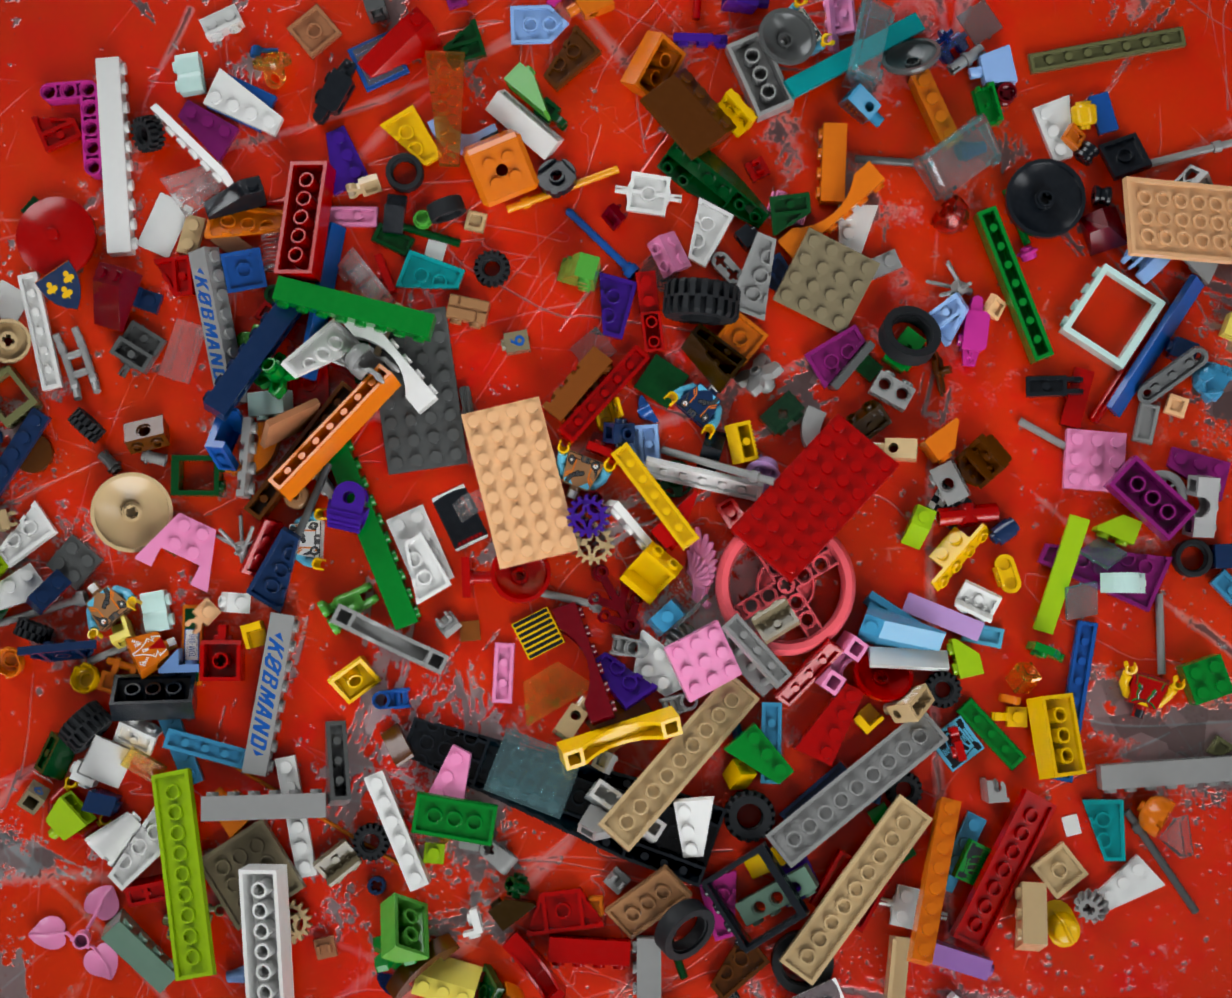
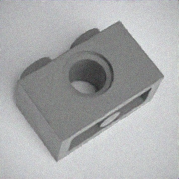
(949, 470)

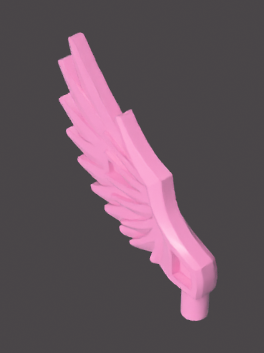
(701, 567)

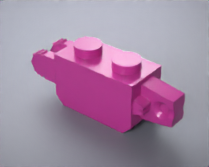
(973, 332)

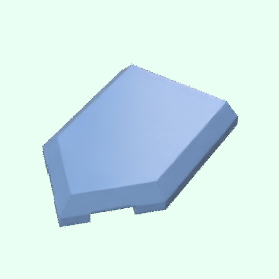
(535, 24)

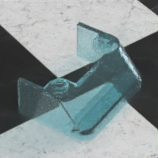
(868, 44)

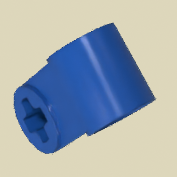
(393, 698)

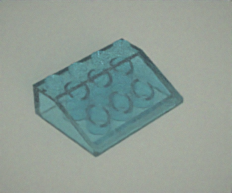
(531, 774)

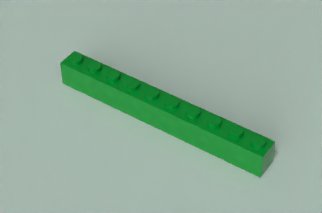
(376, 545)

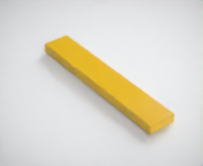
(655, 496)

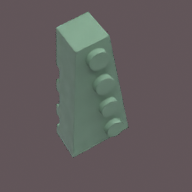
(139, 950)

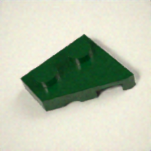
(468, 42)
(788, 209)

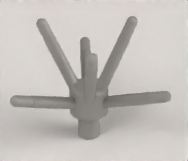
(956, 286)
(241, 547)

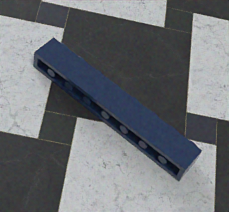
(247, 365)

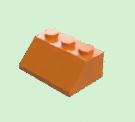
(652, 63)

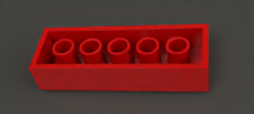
(305, 220)

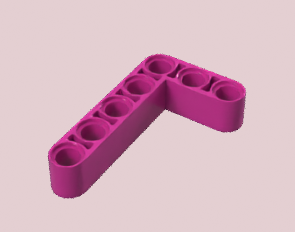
(87, 120)

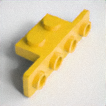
(954, 551)

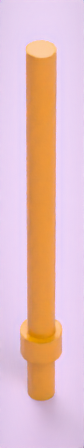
(526, 202)

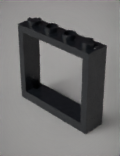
(731, 923)

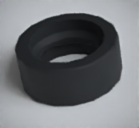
(404, 157)
(446, 209)
(1207, 556)

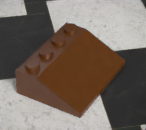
(688, 114)

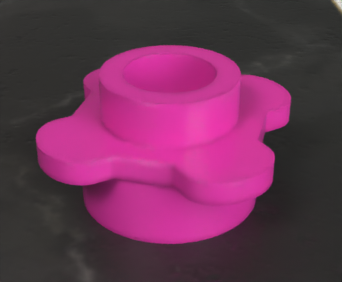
(1027, 253)

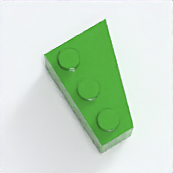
(580, 271)

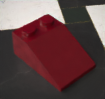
(114, 295)

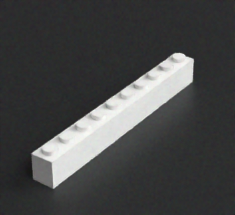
(115, 156)

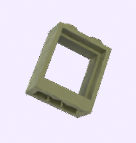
(21, 412)

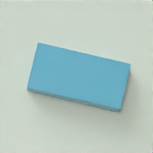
(989, 637)

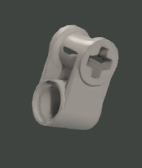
(625, 646)
(677, 703)
(501, 859)

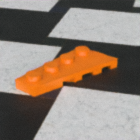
(245, 223)

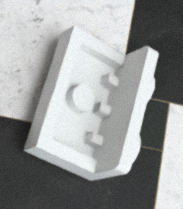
(977, 601)

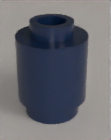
(1004, 531)

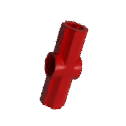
(967, 514)

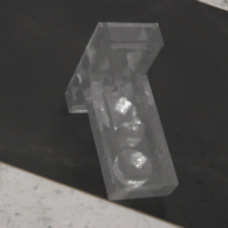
(469, 505)

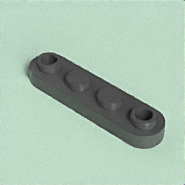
(1172, 374)

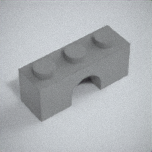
(1207, 491)

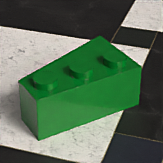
(758, 752)

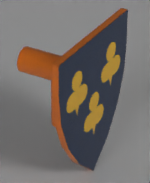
(61, 286)

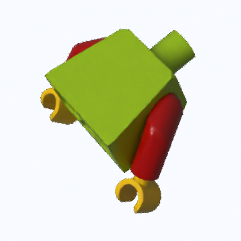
(66, 815)

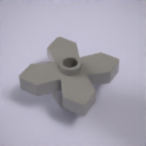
(760, 377)

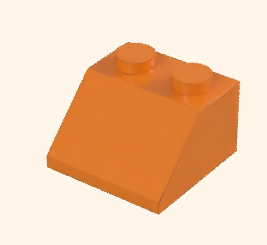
(941, 443)

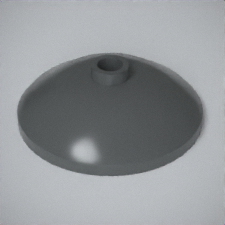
(794, 30)
(911, 56)

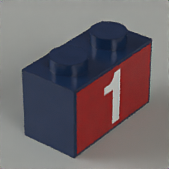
(48, 592)

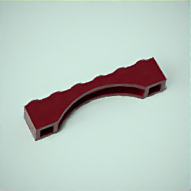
(597, 702)

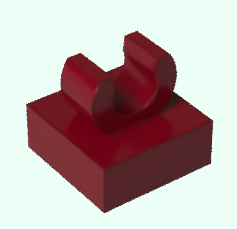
(614, 216)

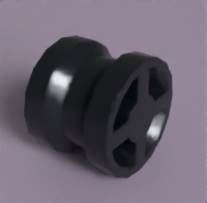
(1086, 153)
(1101, 195)

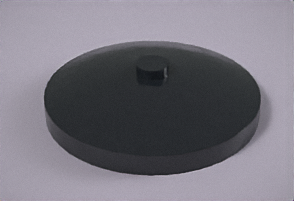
(1045, 198)

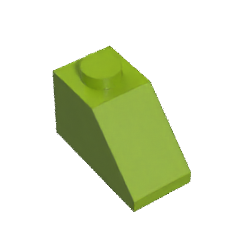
(918, 526)

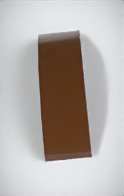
(439, 947)

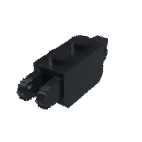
(335, 92)

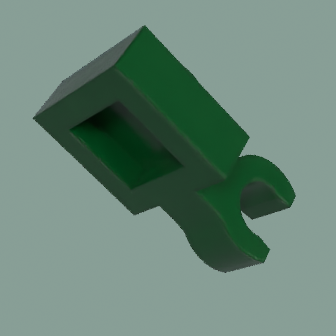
(554, 112)

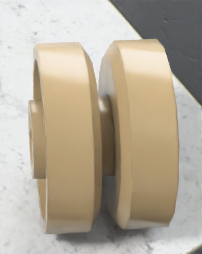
(20, 341)

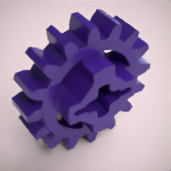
(589, 524)

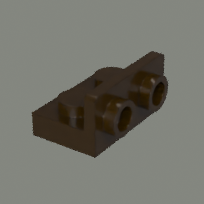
(870, 418)

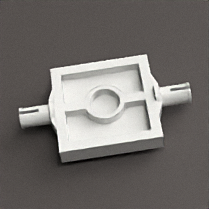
(648, 194)
(904, 906)

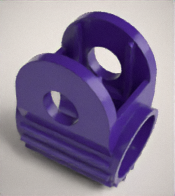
(346, 515)

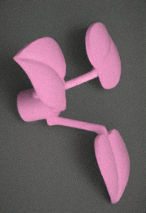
(101, 960)

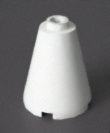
(114, 837)

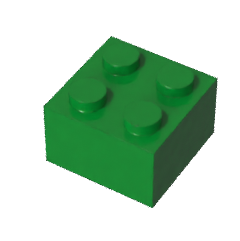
(1205, 679)

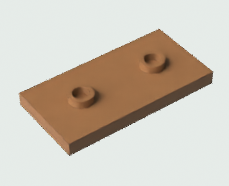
(647, 901)

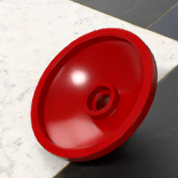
(529, 588)
(894, 682)

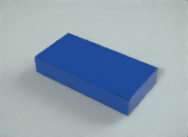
(1105, 115)

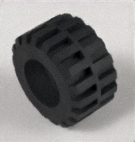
(83, 725)
(749, 833)

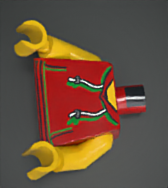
(1146, 689)

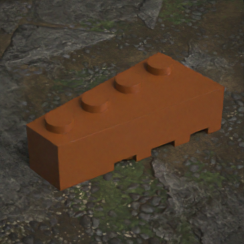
(578, 384)

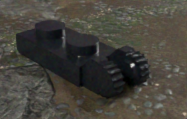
(1051, 386)

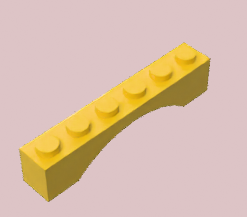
(654, 725)

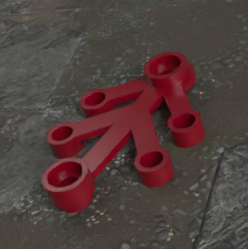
(615, 603)

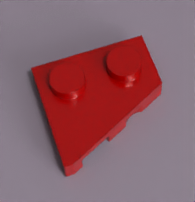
(57, 132)

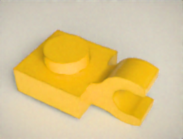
(1013, 716)

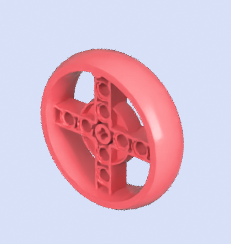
(814, 633)

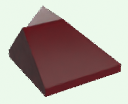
(1103, 230)

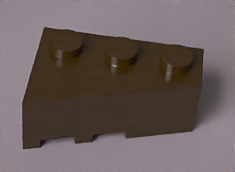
(713, 357)

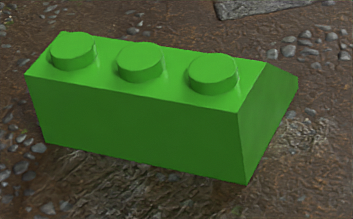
(404, 929)

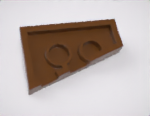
(573, 58)
(737, 970)

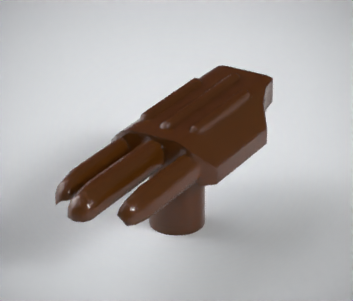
(939, 372)

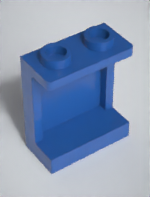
(223, 440)

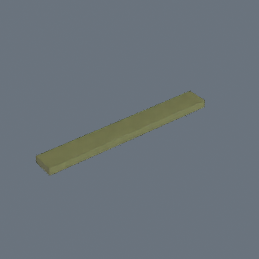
(1106, 50)

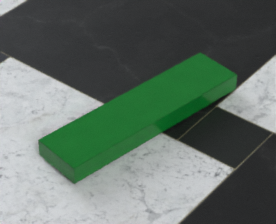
(990, 734)

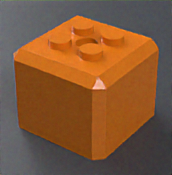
(499, 149)

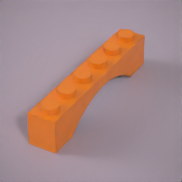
(864, 182)

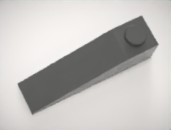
(337, 764)

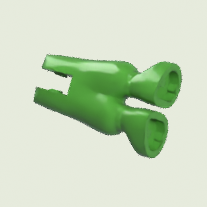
(349, 599)

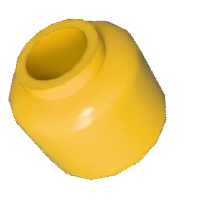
(1084, 114)

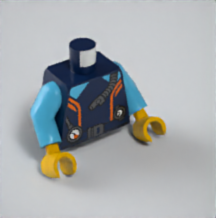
(699, 405)

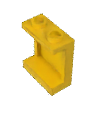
(651, 572)

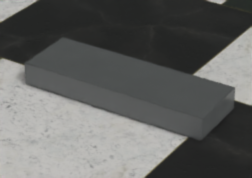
(851, 365)

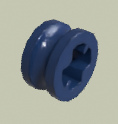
(377, 879)

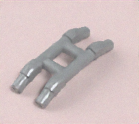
(67, 357)

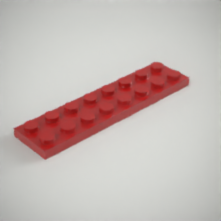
(1002, 869)

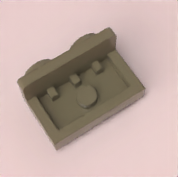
(775, 620)
(337, 862)

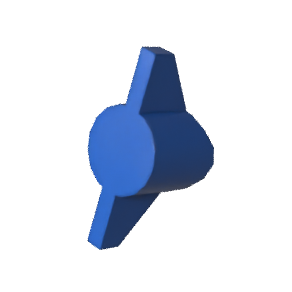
(645, 411)

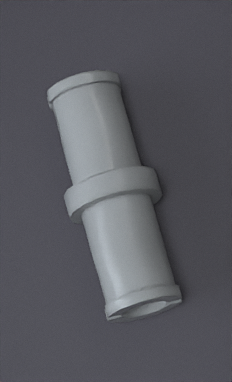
(966, 59)

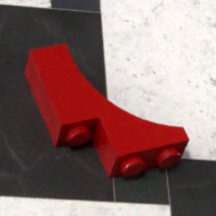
(534, 966)

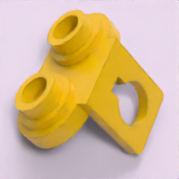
(609, 413)
(1006, 574)

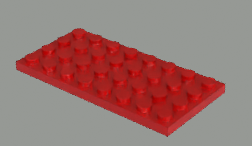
(814, 498)

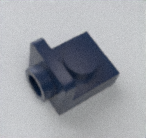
(148, 301)

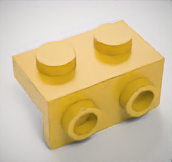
(738, 111)

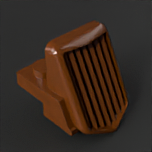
(982, 461)

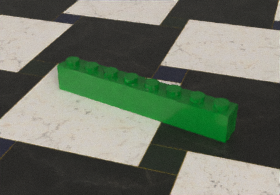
(1013, 285)
(354, 308)

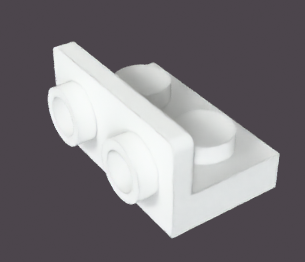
(222, 23)
(138, 734)

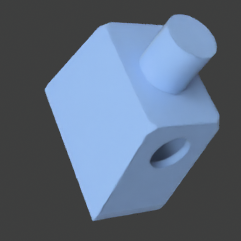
(995, 67)

